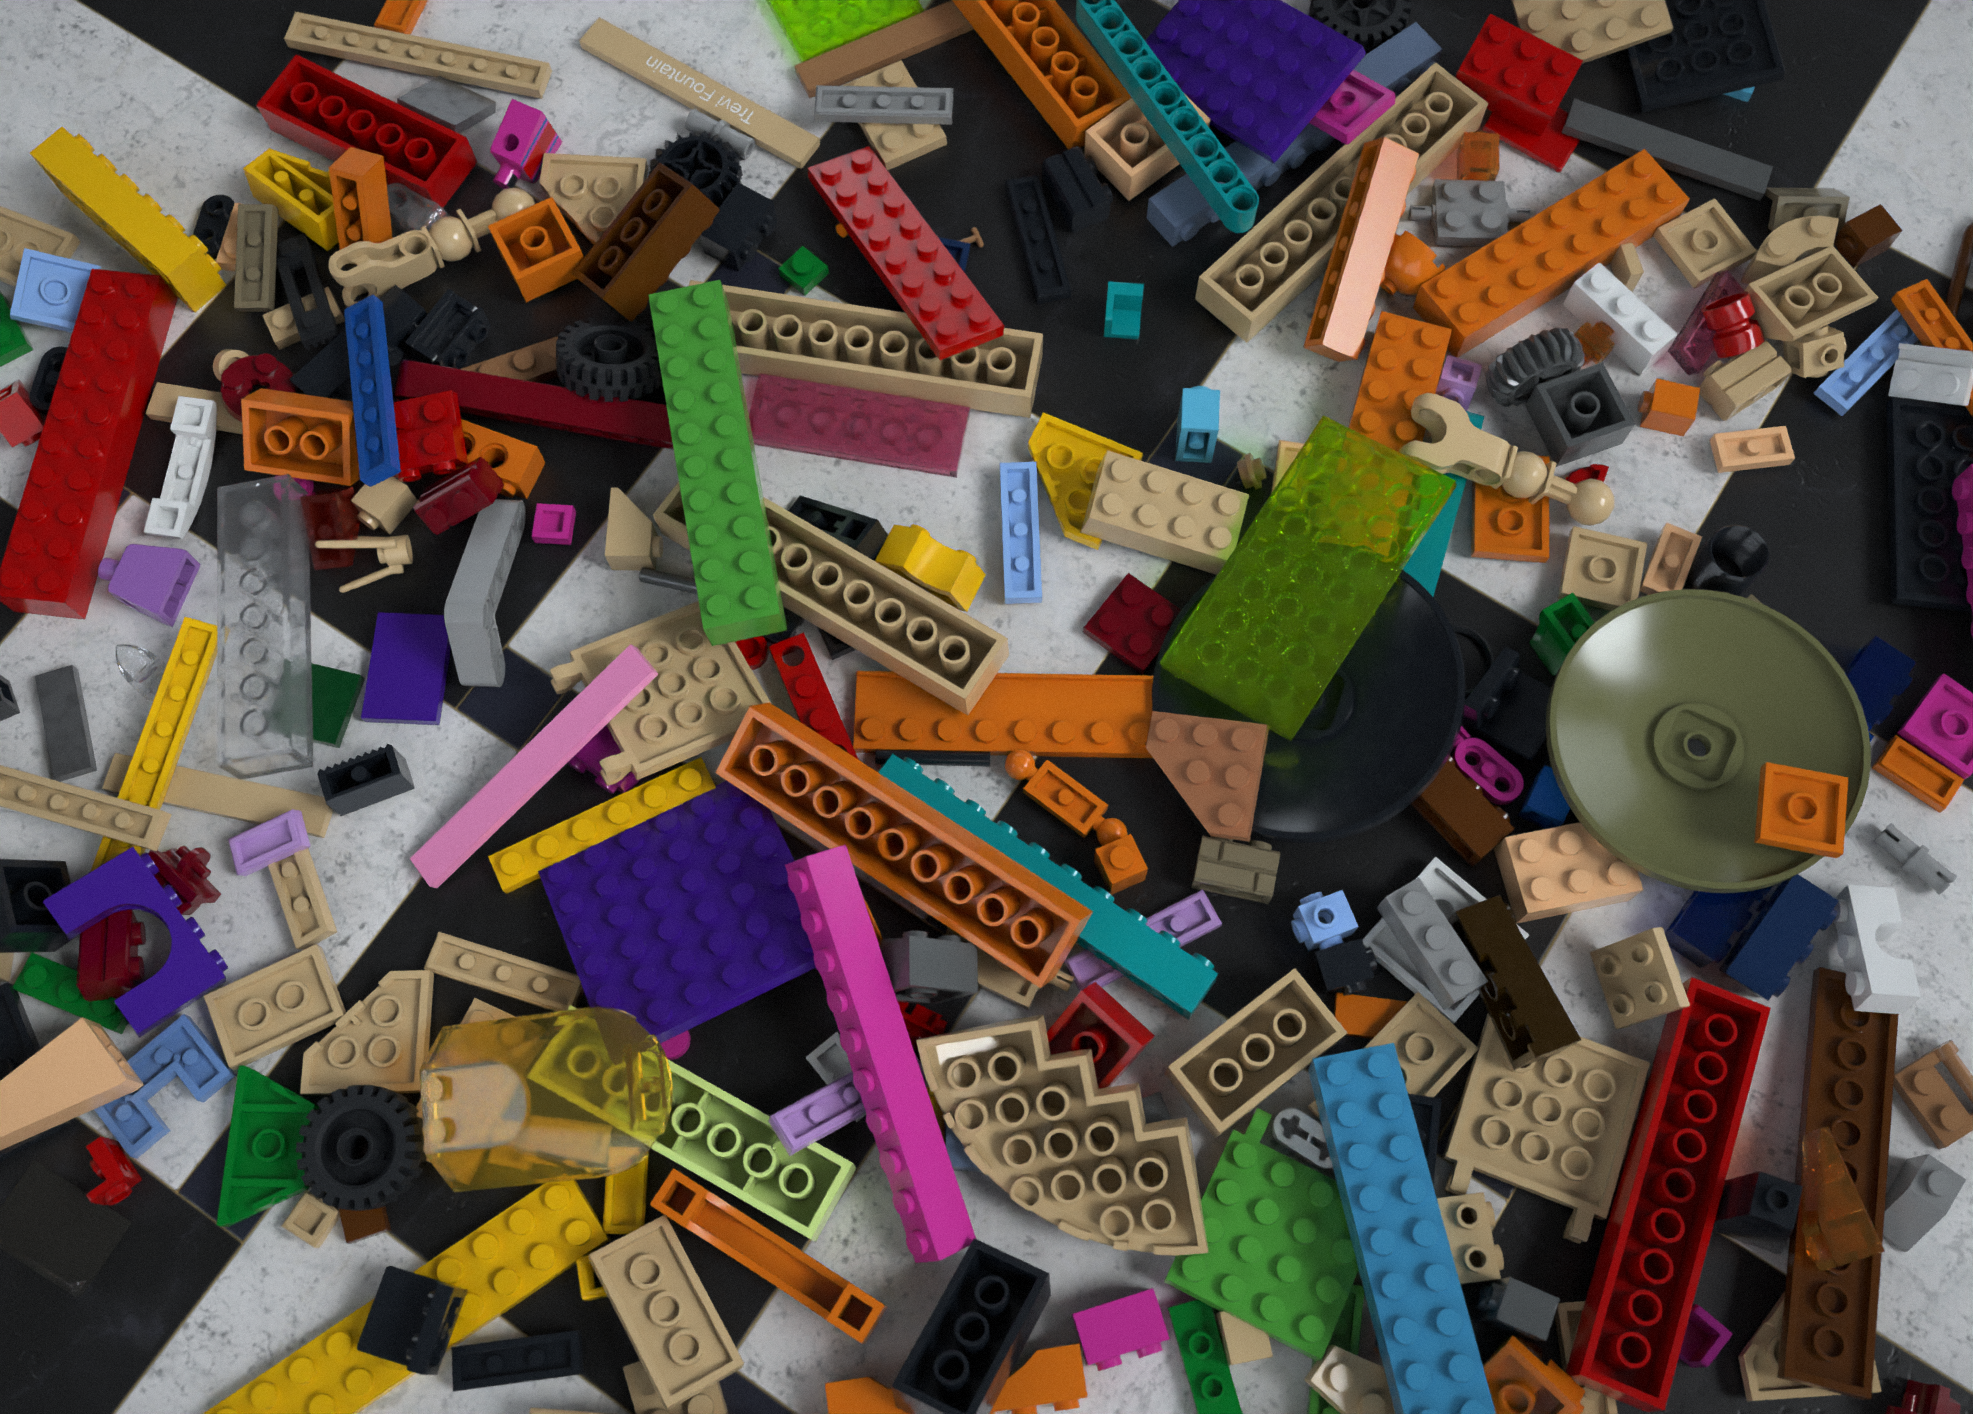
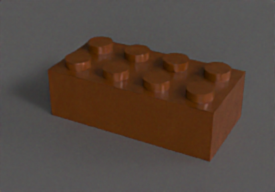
(646, 241)

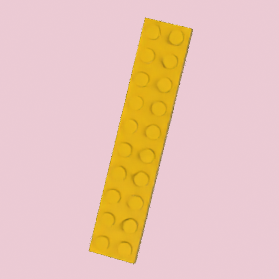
(495, 1264)

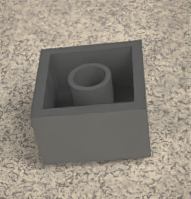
(1579, 414)
(929, 968)

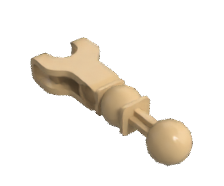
(418, 252)
(1493, 462)

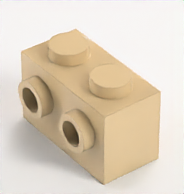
(1470, 1237)

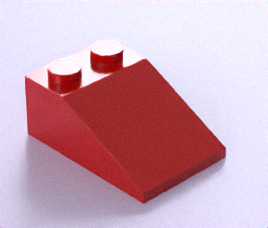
(1104, 1026)

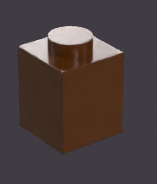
(1867, 235)

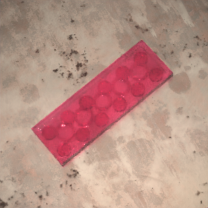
(858, 425)

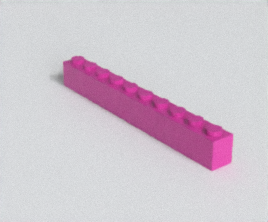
(880, 1055)

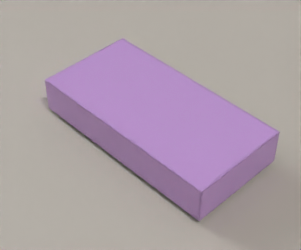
(269, 842)

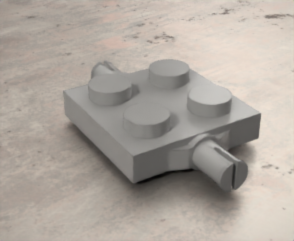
(1468, 212)

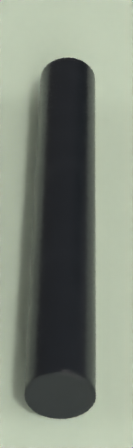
(940, 758)

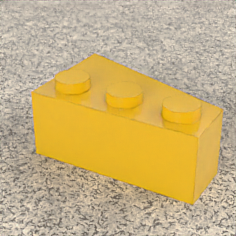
(298, 193)

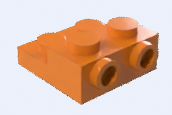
(1527, 1386)

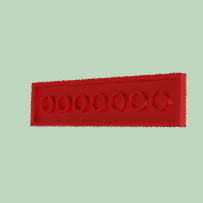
(905, 253)

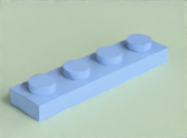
(1866, 364)
(1020, 533)

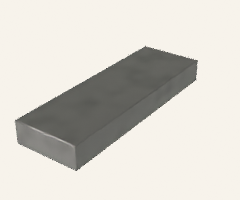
(65, 723)

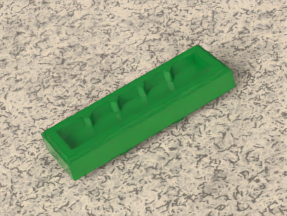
(1204, 1358)

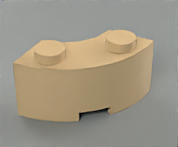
(1791, 244)

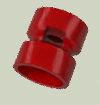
(1733, 325)

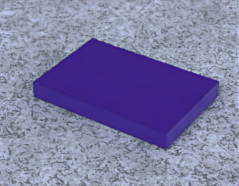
(407, 669)

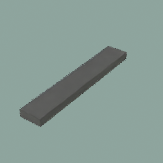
(1668, 149)

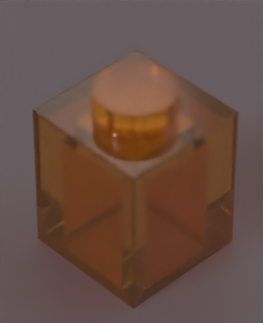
(1478, 156)

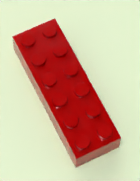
(337, 114)

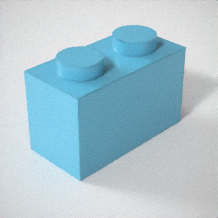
(1197, 424)

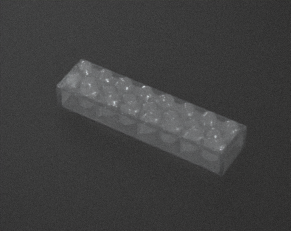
(263, 629)

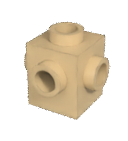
(1816, 352)

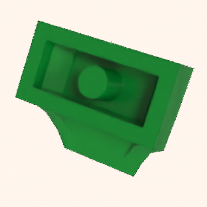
(1559, 631)

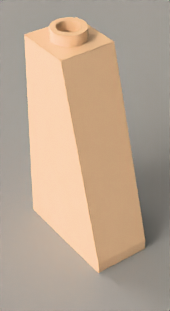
(63, 1081)

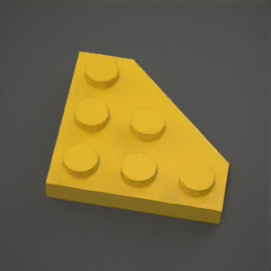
(1067, 466)

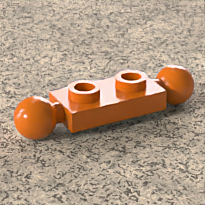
(1064, 797)

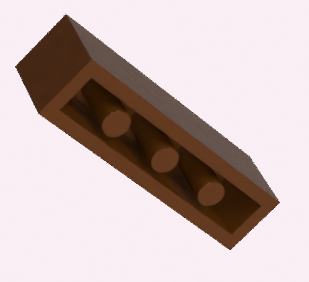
(1463, 814)

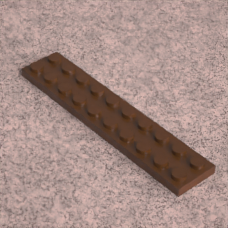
(1849, 1088)

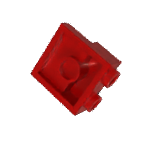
(429, 435)

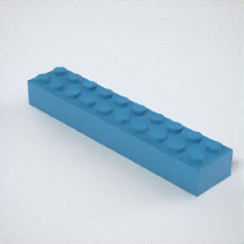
(1398, 1235)

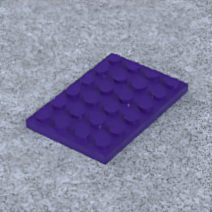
(1254, 66)

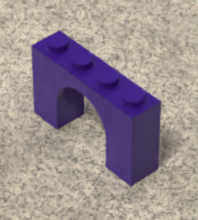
(130, 885)

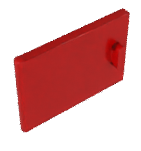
(1549, 149)

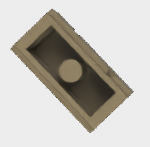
(1236, 868)

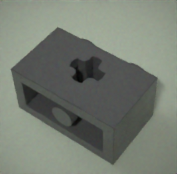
(1516, 1308)

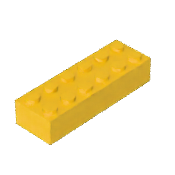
(129, 217)

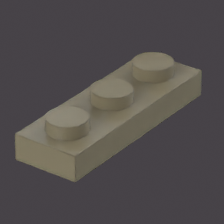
(256, 257)

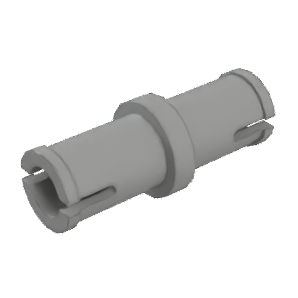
(740, 143)
(1915, 858)

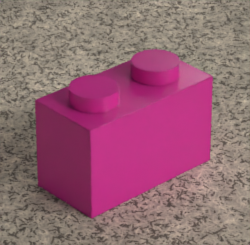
(1121, 1328)

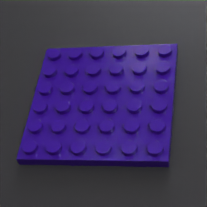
(682, 913)

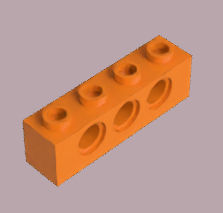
(521, 460)

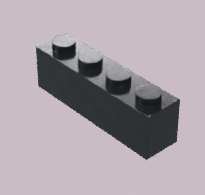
(329, 370)

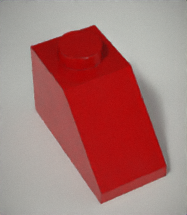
(18, 417)

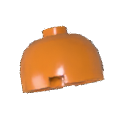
(1409, 265)

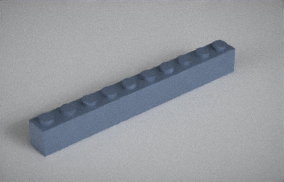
(1396, 64)

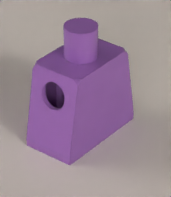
(151, 579)

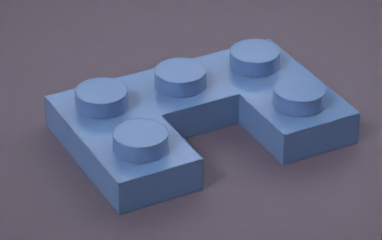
(176, 1051)

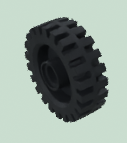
(1363, 20)
(608, 359)
(332, 1141)

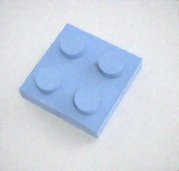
(50, 290)

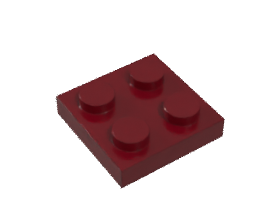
(1132, 623)

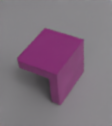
(1702, 1338)

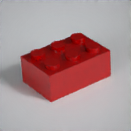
(1518, 74)

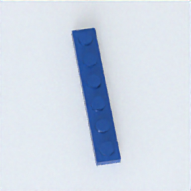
(371, 391)

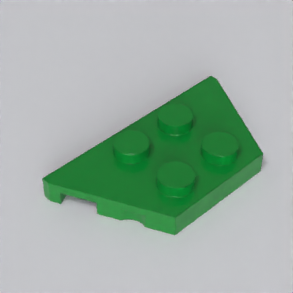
(262, 1147)

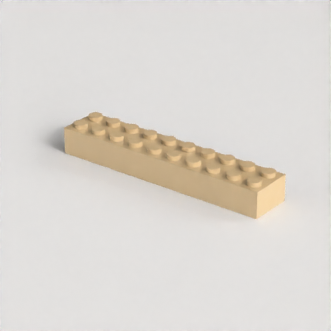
(1297, 237)
(879, 352)
(871, 608)

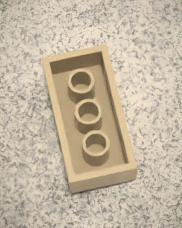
(1164, 513)
(1255, 1053)

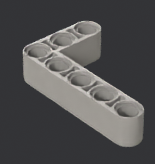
(477, 593)

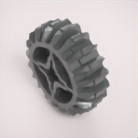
(1532, 363)

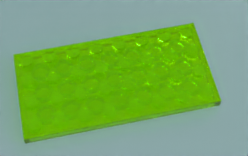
(1307, 576)

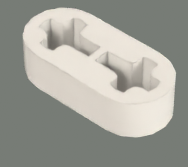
(1295, 1143)

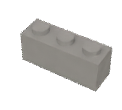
(1431, 943)

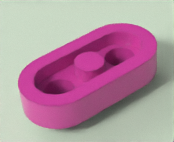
(1489, 769)

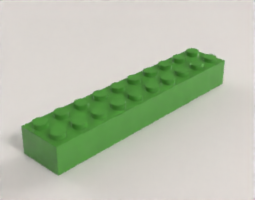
(716, 464)

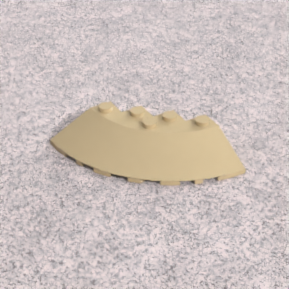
(1062, 1142)

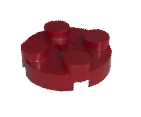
(249, 371)

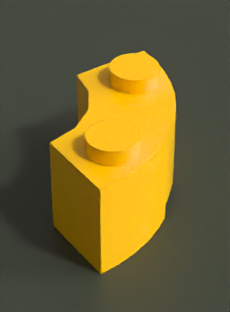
(931, 565)

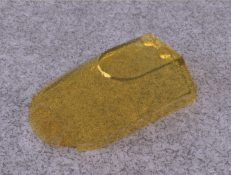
(543, 1098)

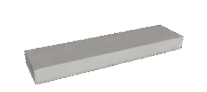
(883, 104)

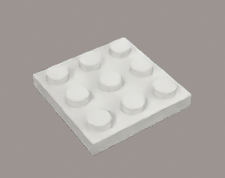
(1450, 895)

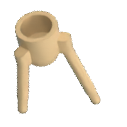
(391, 550)

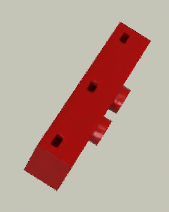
(810, 693)

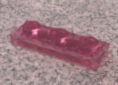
(1694, 340)

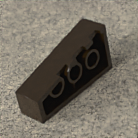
(1517, 991)

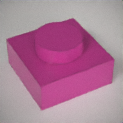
(553, 524)

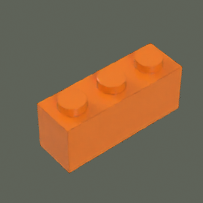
(360, 198)

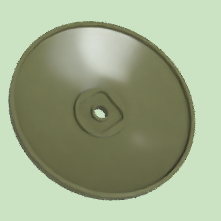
(1707, 673)

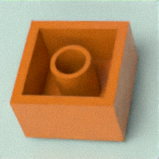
(537, 248)

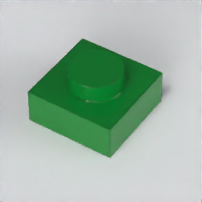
(803, 271)

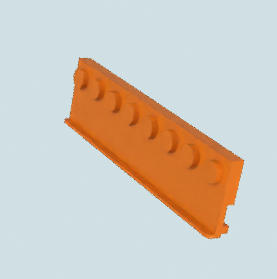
(1017, 711)

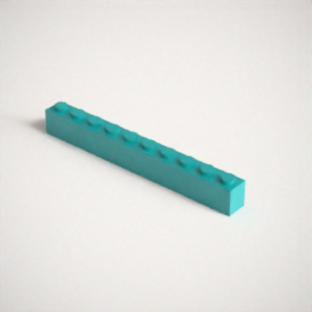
(1111, 933)

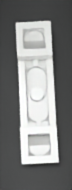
(187, 470)

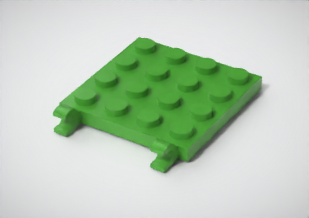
(1273, 1244)

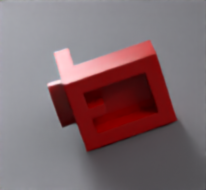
(115, 1168)

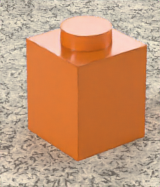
(1669, 407)
(1120, 864)

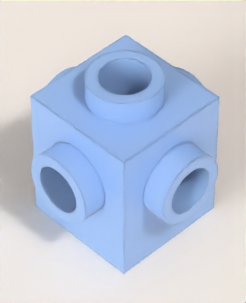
(1329, 909)

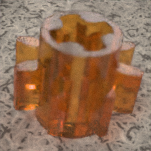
(1595, 341)

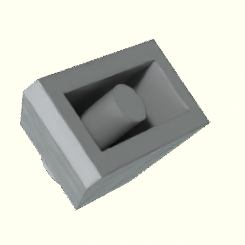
(1918, 1200)

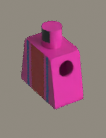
(521, 144)

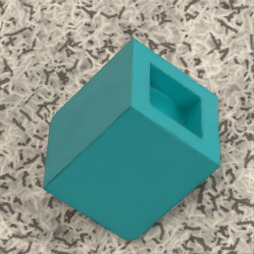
(1123, 310)

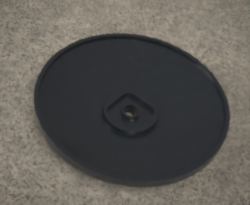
(1372, 735)

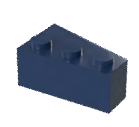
(1779, 937)

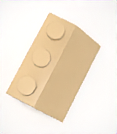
(1808, 295)

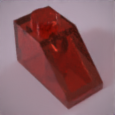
(331, 517)

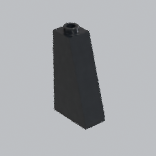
(1758, 1210)

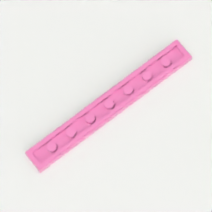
(533, 766)

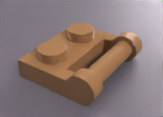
(1931, 1097)

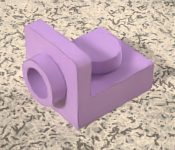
(1458, 380)

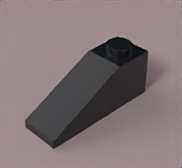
(850, 528)

